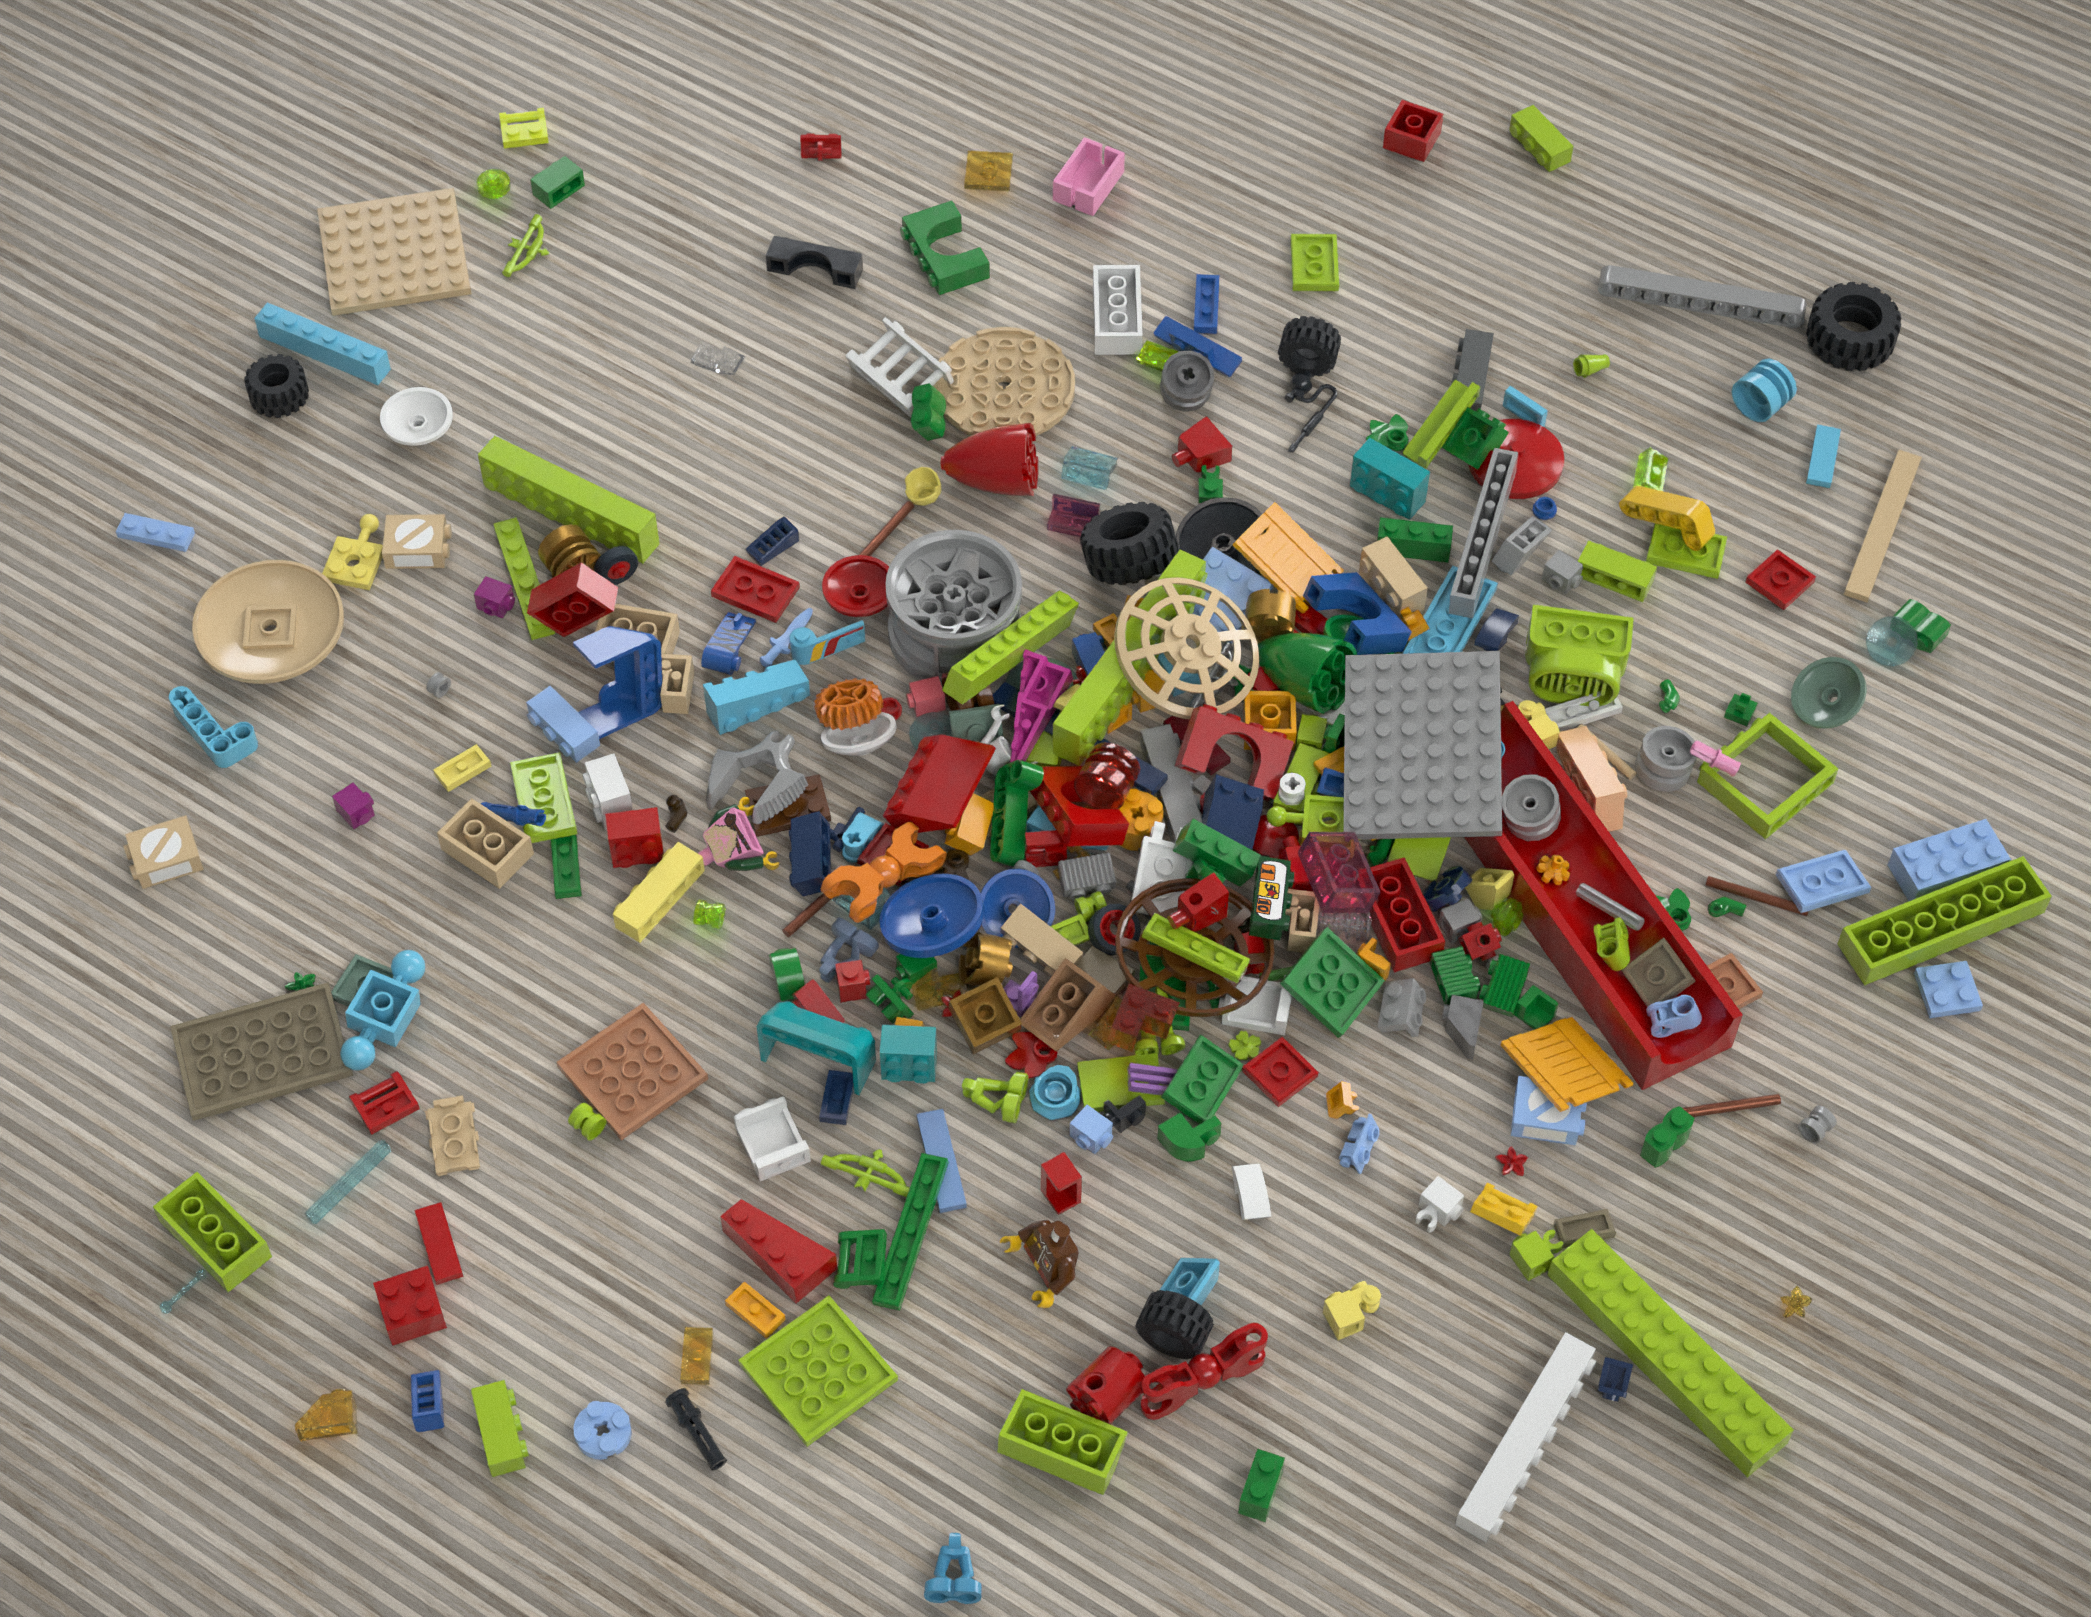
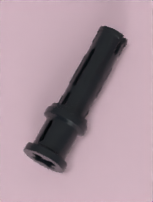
(687, 1419)

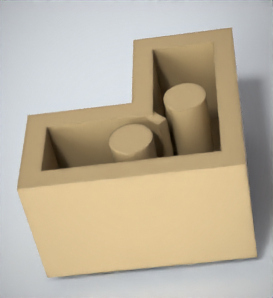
(676, 683)
(1303, 920)

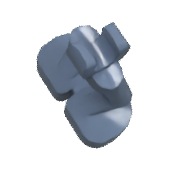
(846, 933)

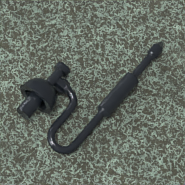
(1301, 385)

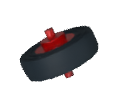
(617, 564)

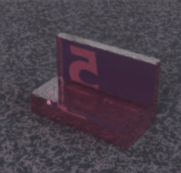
(1071, 514)

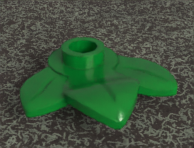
(1390, 435)
(1678, 907)

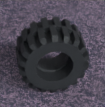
(1309, 346)
(273, 372)
(1174, 1324)

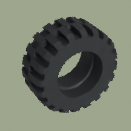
(1858, 305)
(1129, 543)

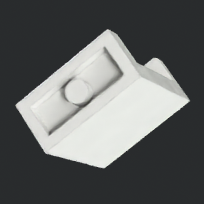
(1264, 1013)
(771, 1138)

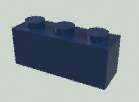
(809, 852)

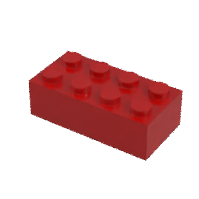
(1403, 917)

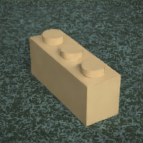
(1039, 940)

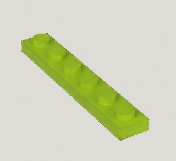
(520, 571)

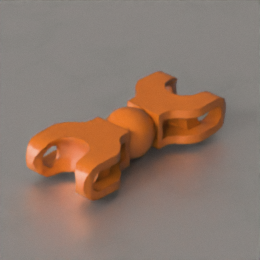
(867, 881)

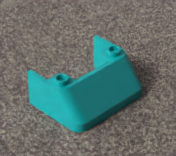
(818, 1036)

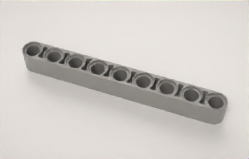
(1702, 296)

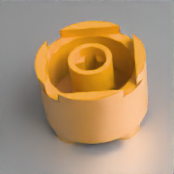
(1141, 812)

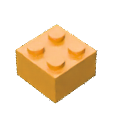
(1272, 710)

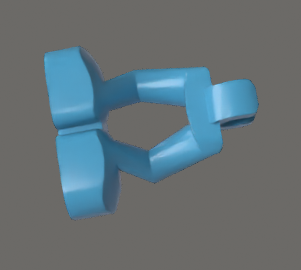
(962, 1589)

